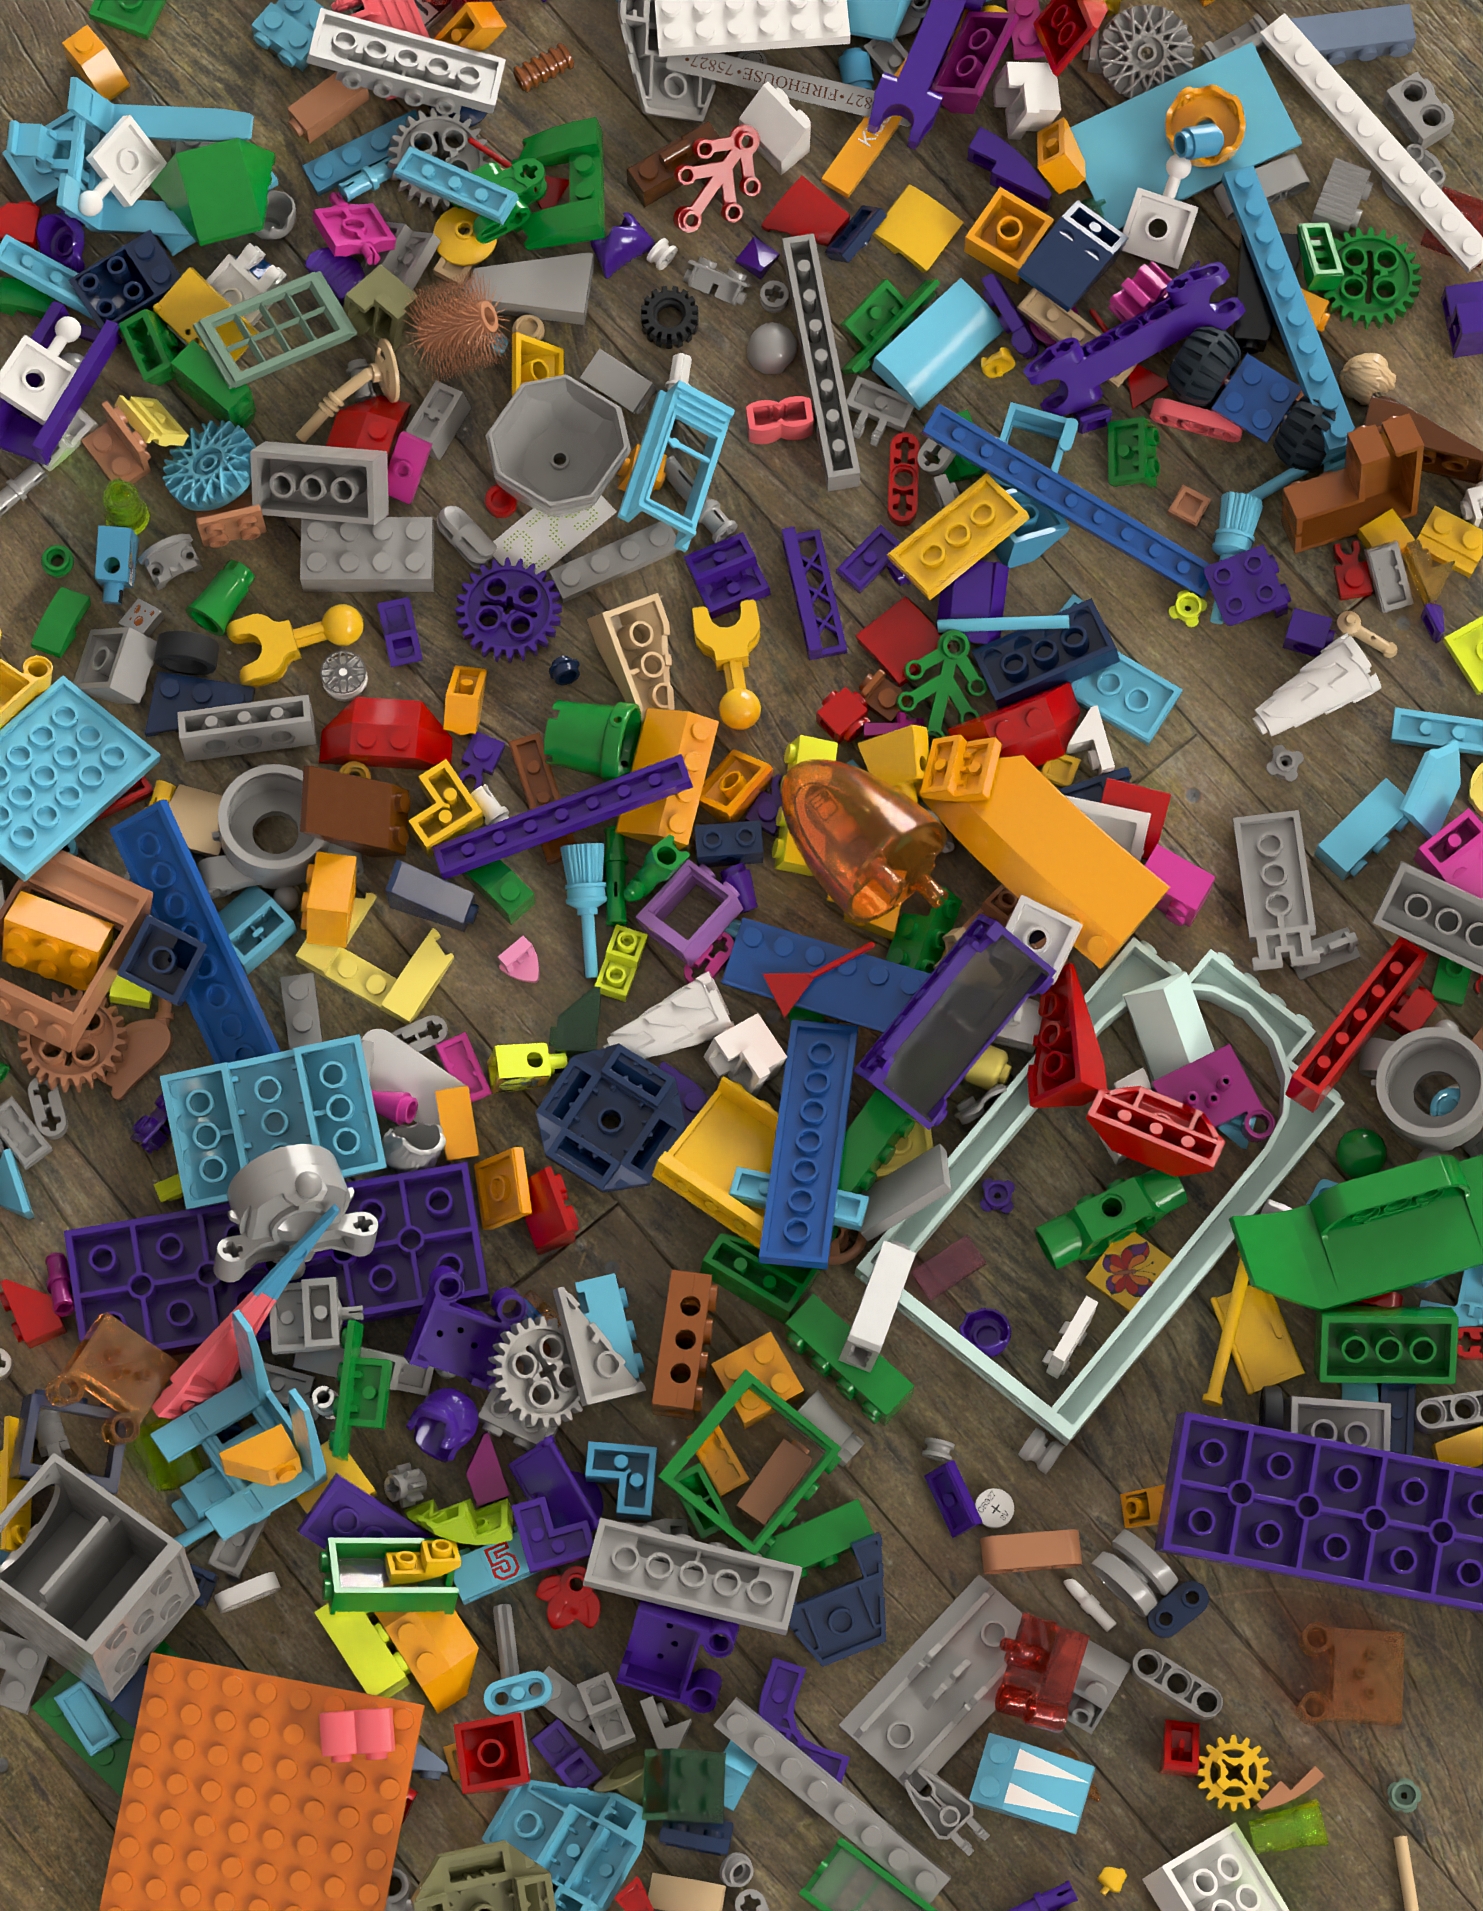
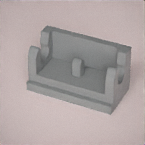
(1239, 37)
(618, 382)
(439, 417)

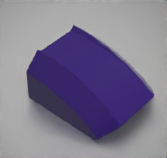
(976, 594)

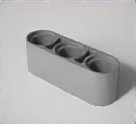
(1278, 180)
(1446, 1416)
(1193, 1685)

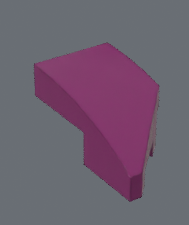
(876, 729)
(485, 1473)

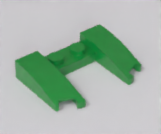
(583, 218)

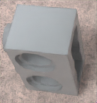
(1411, 114)

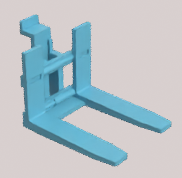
(156, 122)
(228, 1500)

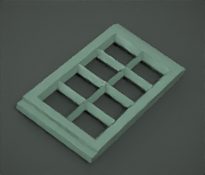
(220, 353)

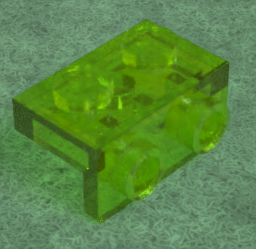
(160, 1473)

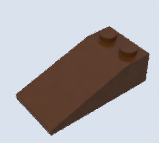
(1443, 451)
(355, 812)

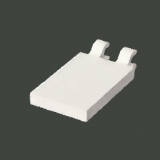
(238, 284)
(1072, 1335)

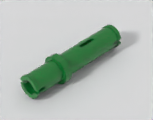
(615, 863)

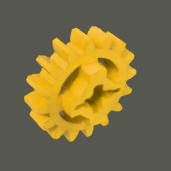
(1220, 1762)

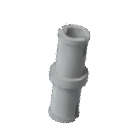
(20, 486)

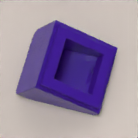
(1093, 418)

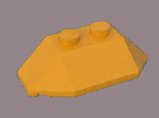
(436, 1652)

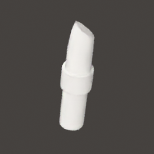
(1090, 1604)

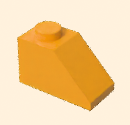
(473, 26)
(95, 63)
(1060, 156)
(464, 700)
(263, 1458)

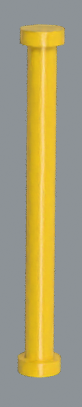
(1230, 1325)

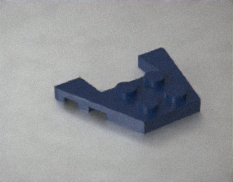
(846, 1616)

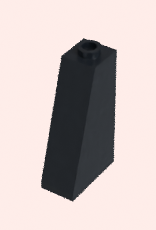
(1257, 322)

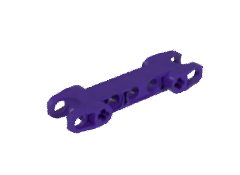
(910, 92)
(1133, 341)

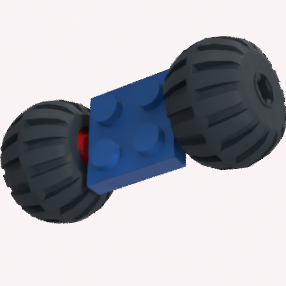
(1252, 398)

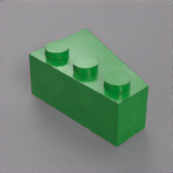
(767, 1287)

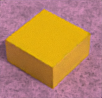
(1384, 530)

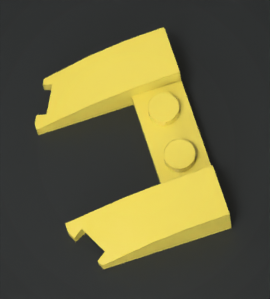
(398, 997)

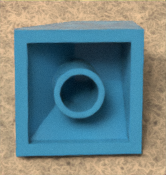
(1033, 536)

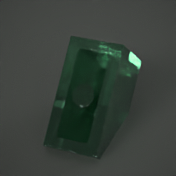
(578, 1026)

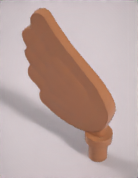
(146, 1047)

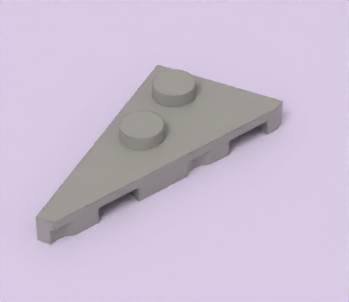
(595, 1365)

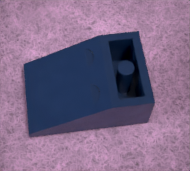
(1073, 256)
(126, 280)

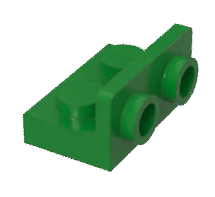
(1133, 452)

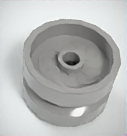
(1134, 1573)

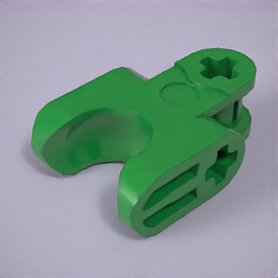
(513, 179)

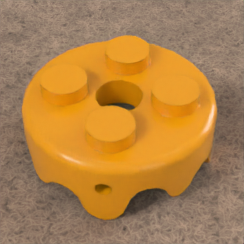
(1213, 105)

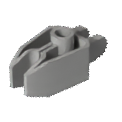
(945, 1810)

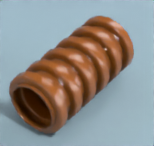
(543, 67)

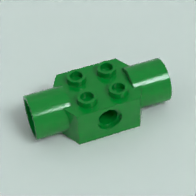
(1087, 1229)

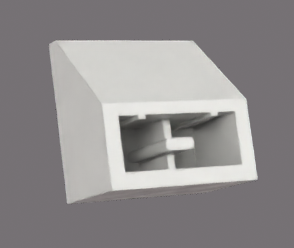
(781, 128)

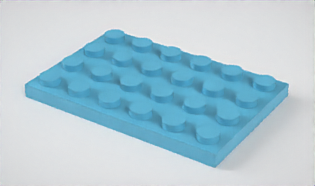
(60, 771)

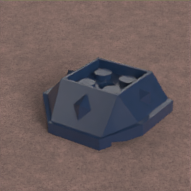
(605, 1085)

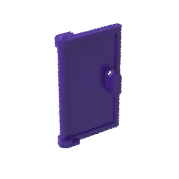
(547, 1474)

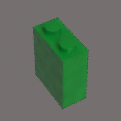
(204, 384)

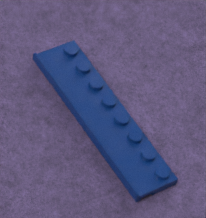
(857, 992)

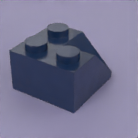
(163, 960)

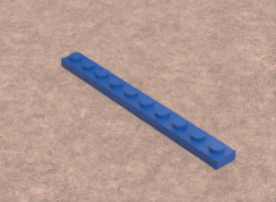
(1067, 500)

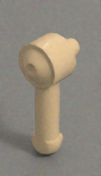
(1350, 623)

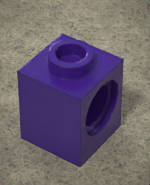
(1308, 633)

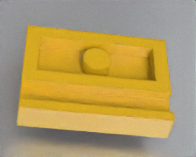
(1452, 540)

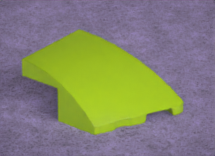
(464, 1523)

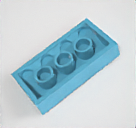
(938, 344)

